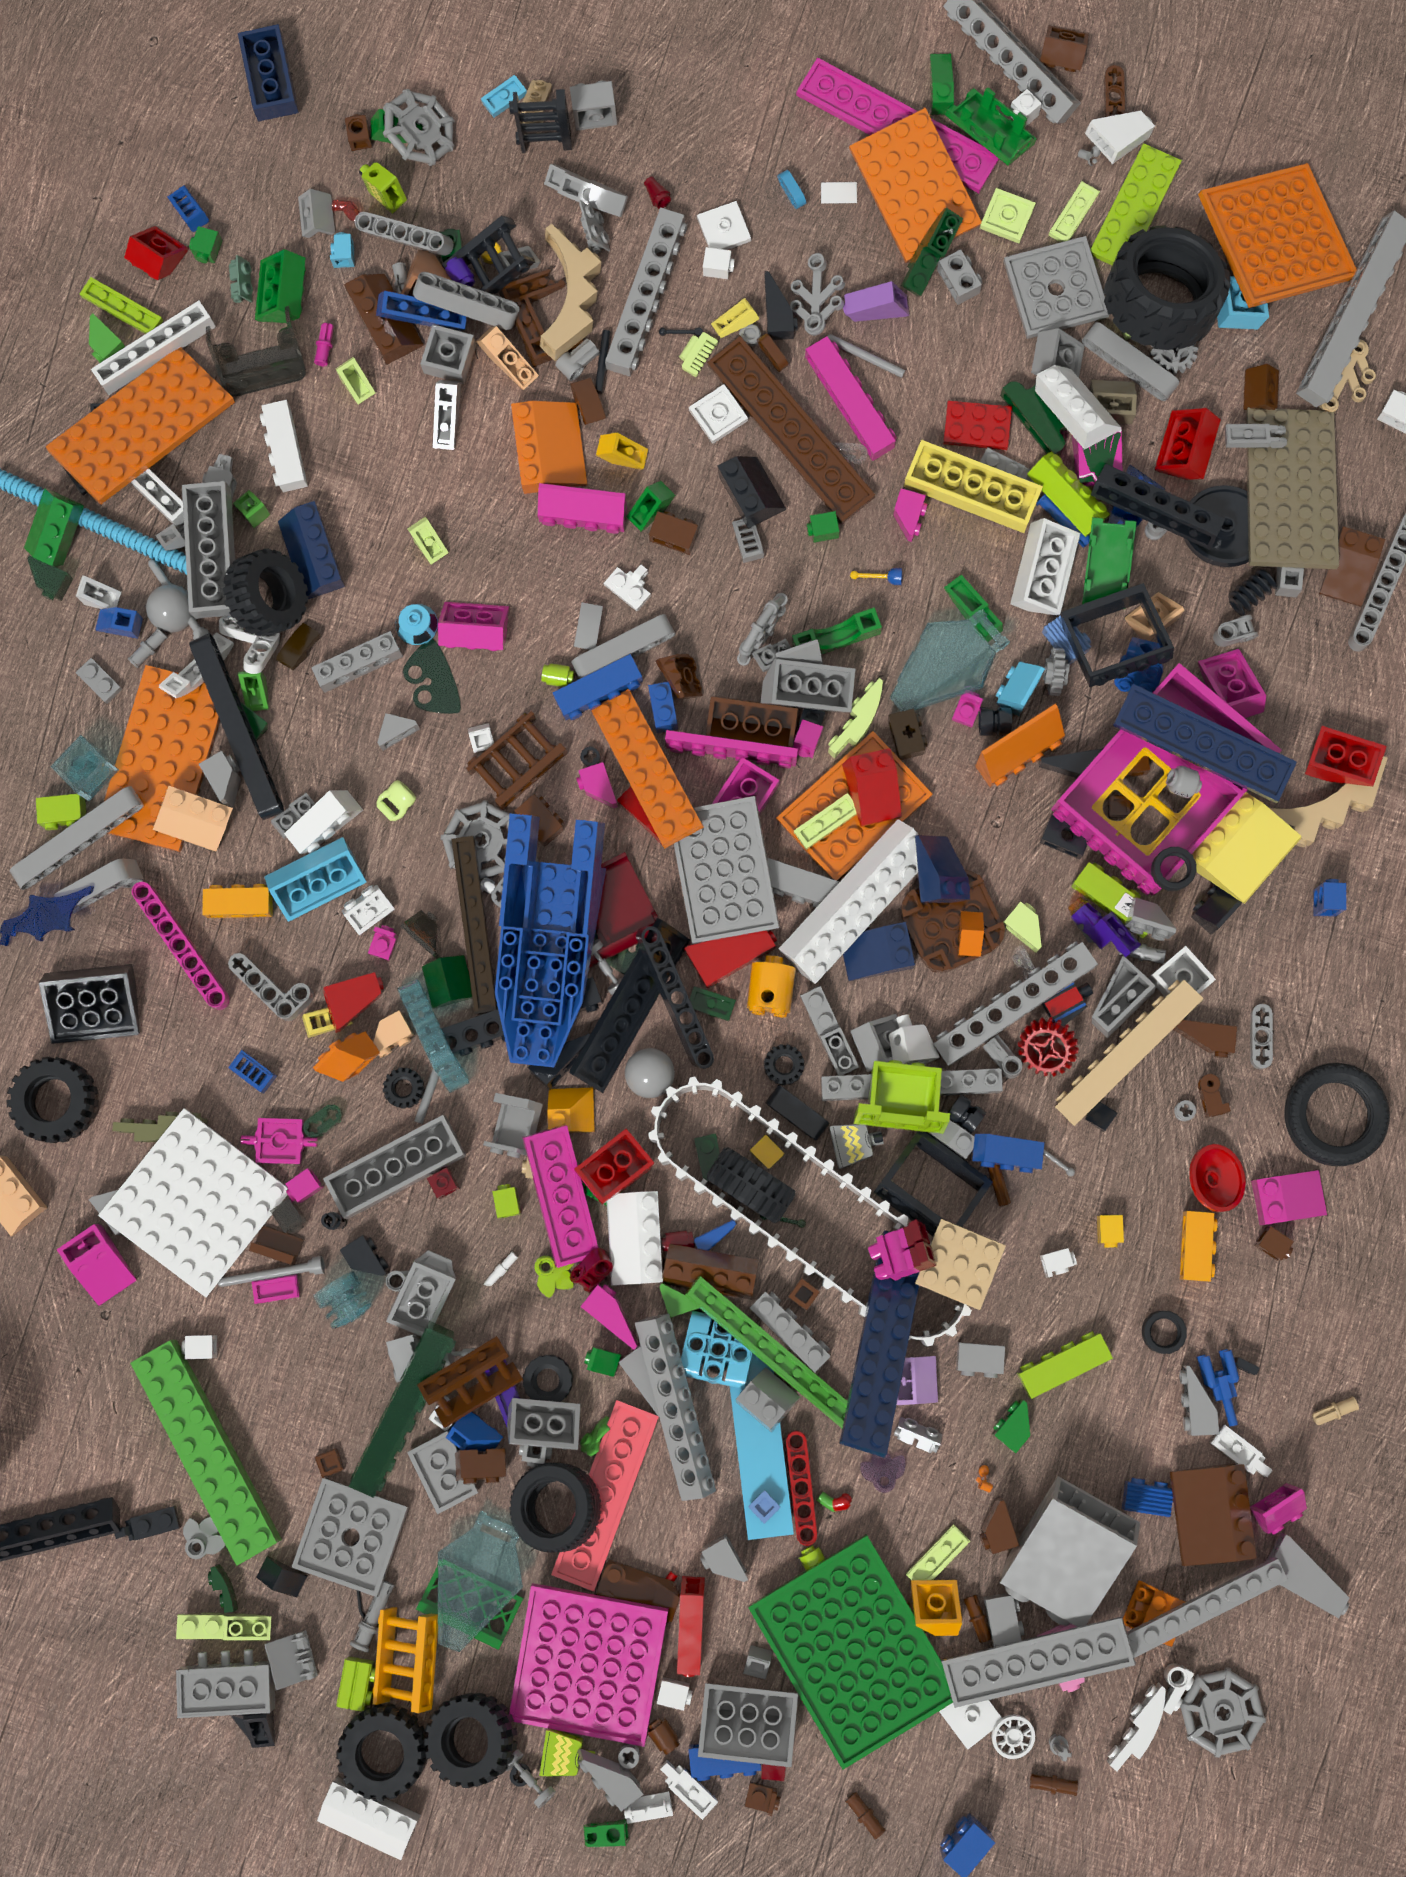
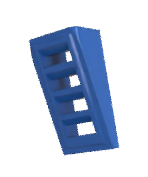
(195, 218)
(265, 1083)
(712, 1237)

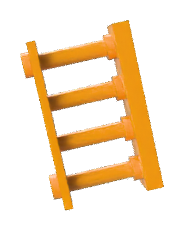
(425, 1659)

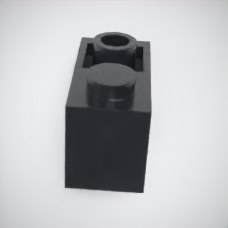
(363, 1257)

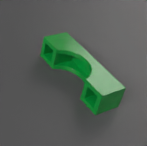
(853, 630)

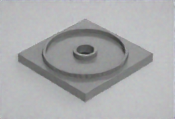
(1067, 265)
(323, 1543)

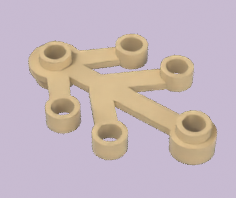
(1349, 374)

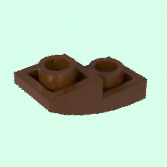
(588, 401)

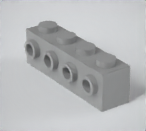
(783, 1324)

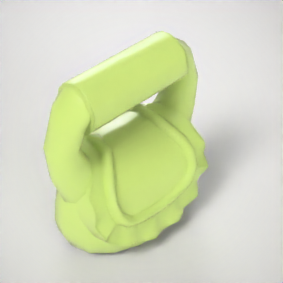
(400, 796)

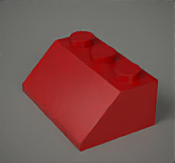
(1188, 443)

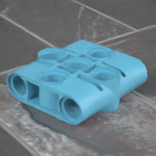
(692, 1360)

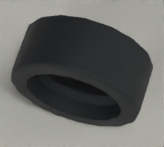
(1185, 856)
(1181, 1332)

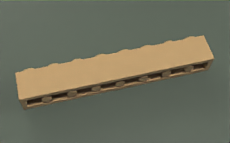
(1128, 1052)

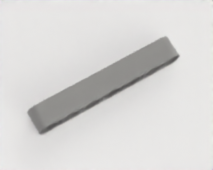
(1380, 590)
(76, 838)

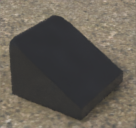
(1101, 1116)

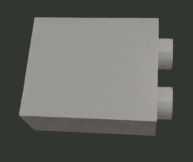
(1070, 1554)

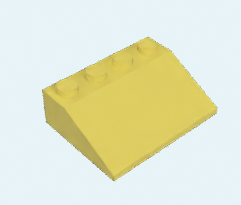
(1244, 848)

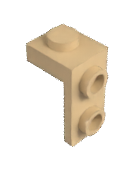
(537, 92)

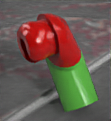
(836, 1504)

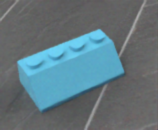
(315, 879)

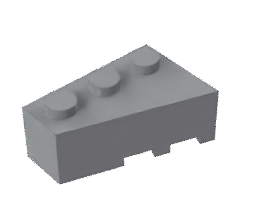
(1123, 996)
(400, 1352)

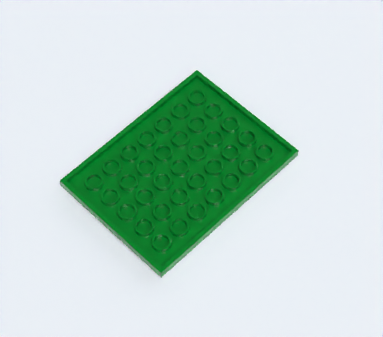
(853, 1651)

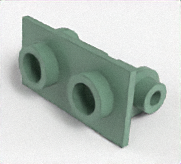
(240, 271)

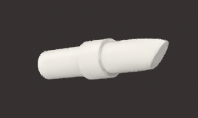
(501, 1269)

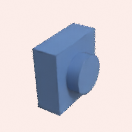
(764, 1506)

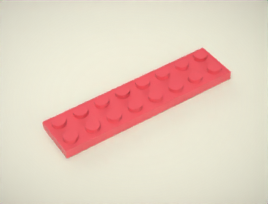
(614, 1475)

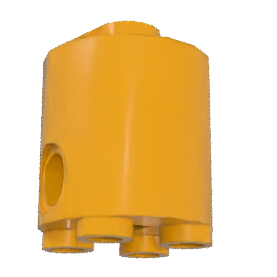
(771, 979)

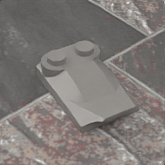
(422, 1293)

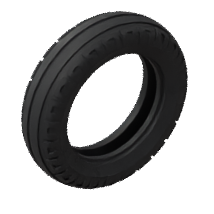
(1373, 1097)

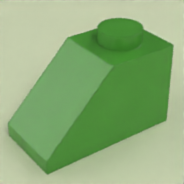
(102, 340)

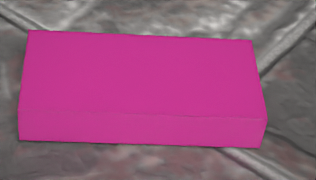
(275, 1289)

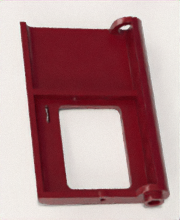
(622, 909)

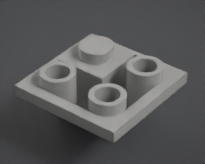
(1149, 918)

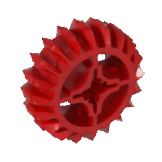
(1039, 1043)

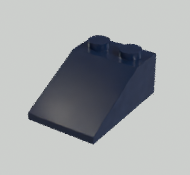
(940, 871)
(879, 952)

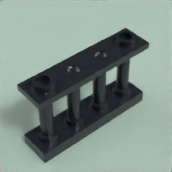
(559, 114)
(485, 242)

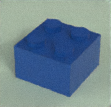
(966, 1845)

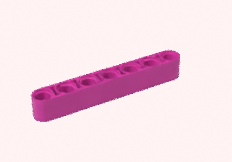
(172, 938)

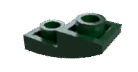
(220, 1581)

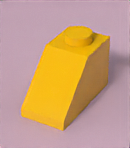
(621, 451)

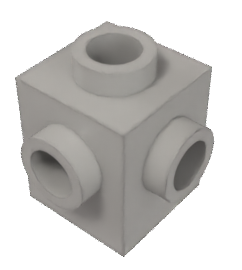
(535, 1459)

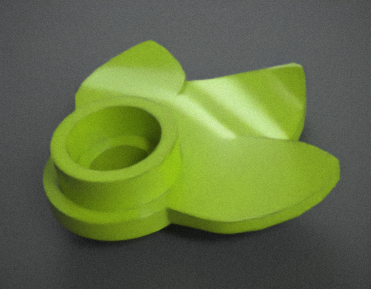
(553, 1278)

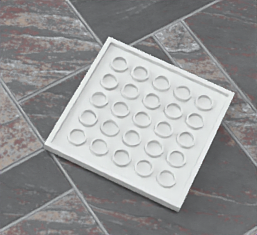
(194, 1202)

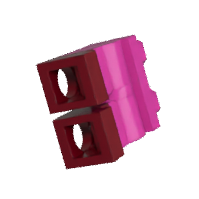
(903, 1252)

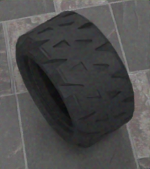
(1178, 255)

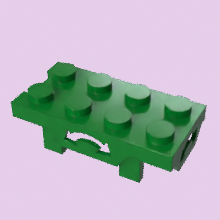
(990, 128)
(1108, 558)

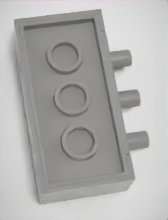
(225, 1687)

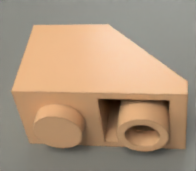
(392, 1032)

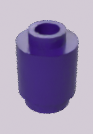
(459, 271)

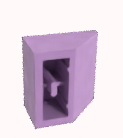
(918, 1381)

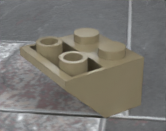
(1117, 398)

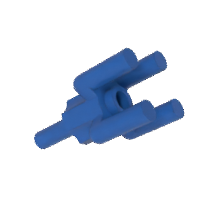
(1221, 1381)

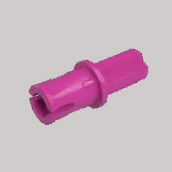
(324, 344)

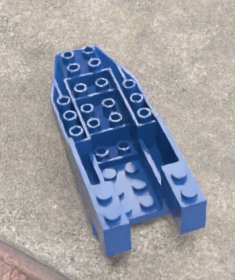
(545, 939)

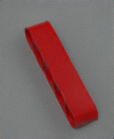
(805, 1498)

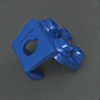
(1147, 679)

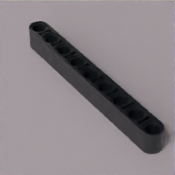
(236, 726)

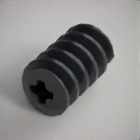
(1250, 591)

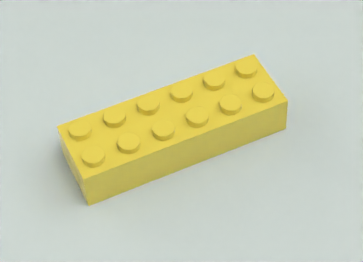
(972, 486)

